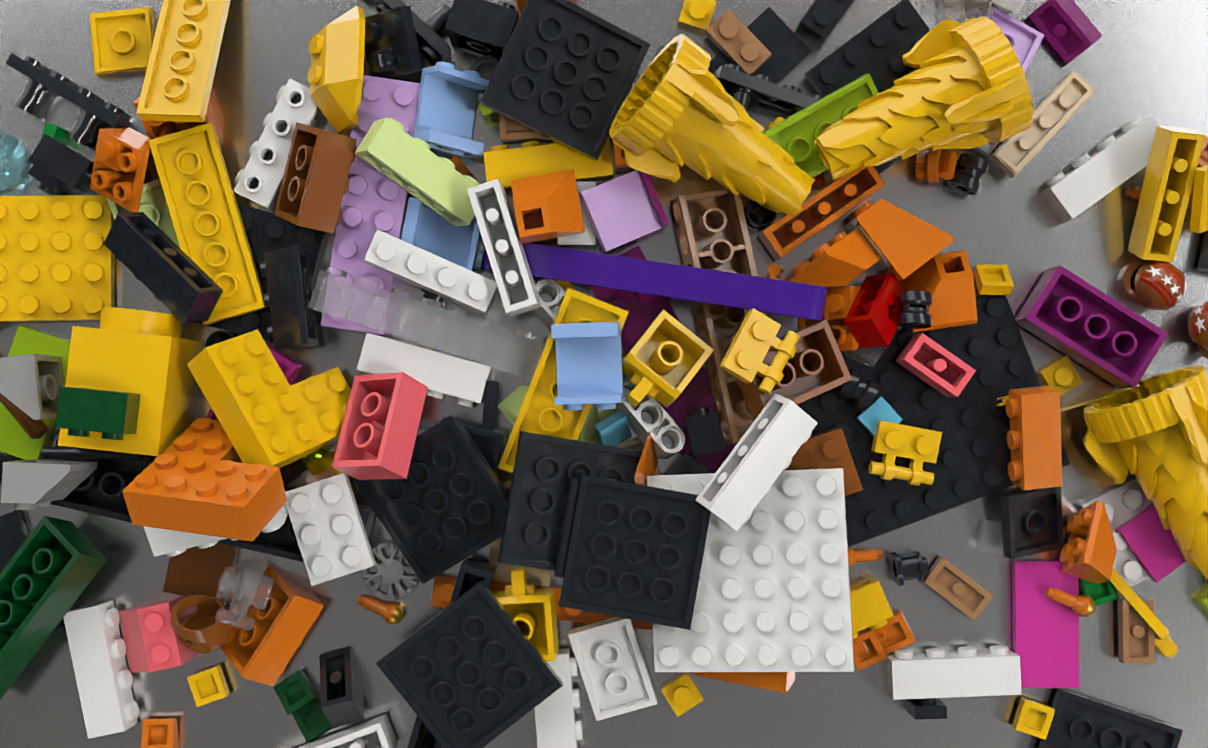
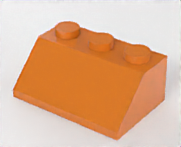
(277, 630)

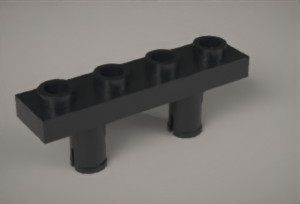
(427, 32)
(40, 82)
(762, 89)

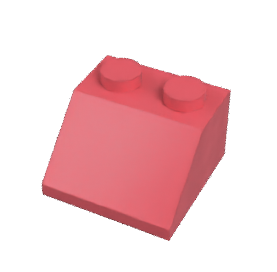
(150, 637)

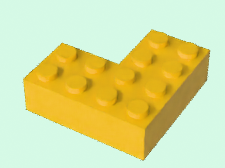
(261, 410)

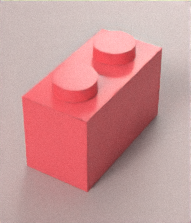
(935, 365)

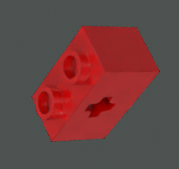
(875, 311)

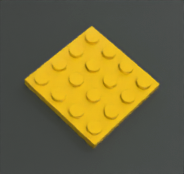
(55, 258)

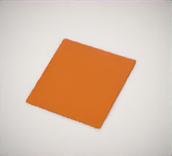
(648, 467)

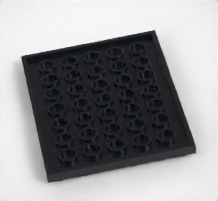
(974, 430)

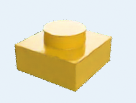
(697, 14)
(993, 279)
(1060, 375)
(208, 685)
(681, 693)
(1033, 718)

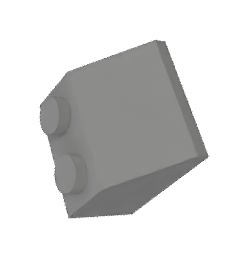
(32, 383)
(39, 482)

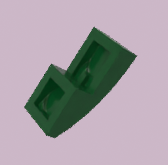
(304, 703)

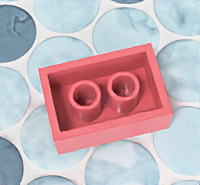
(380, 426)

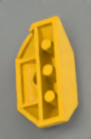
(339, 69)

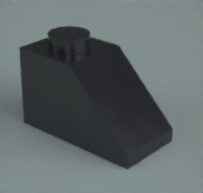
(63, 162)
(340, 688)

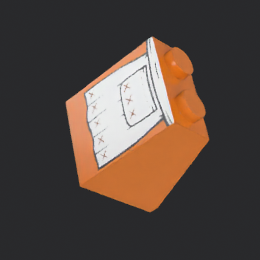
(898, 237)

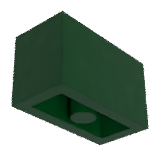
(97, 411)

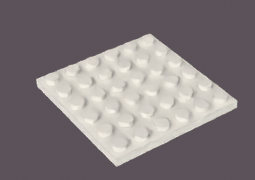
(771, 589)

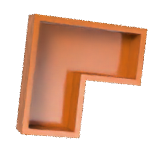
(205, 488)

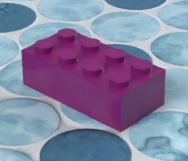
(1091, 327)

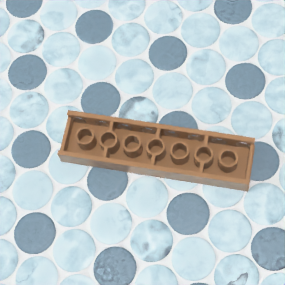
(716, 238)

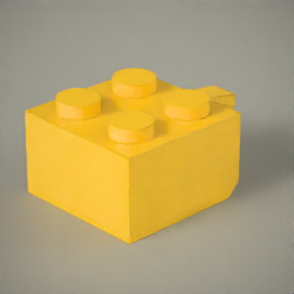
(664, 361)
(532, 611)

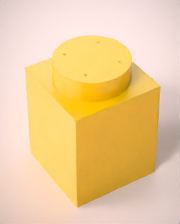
(140, 356)

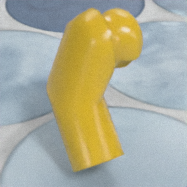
(322, 464)

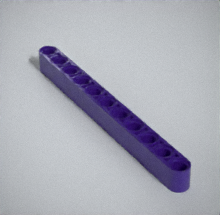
(674, 281)

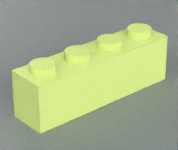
(418, 170)

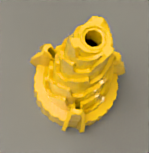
(958, 98)
(687, 118)
(1163, 441)

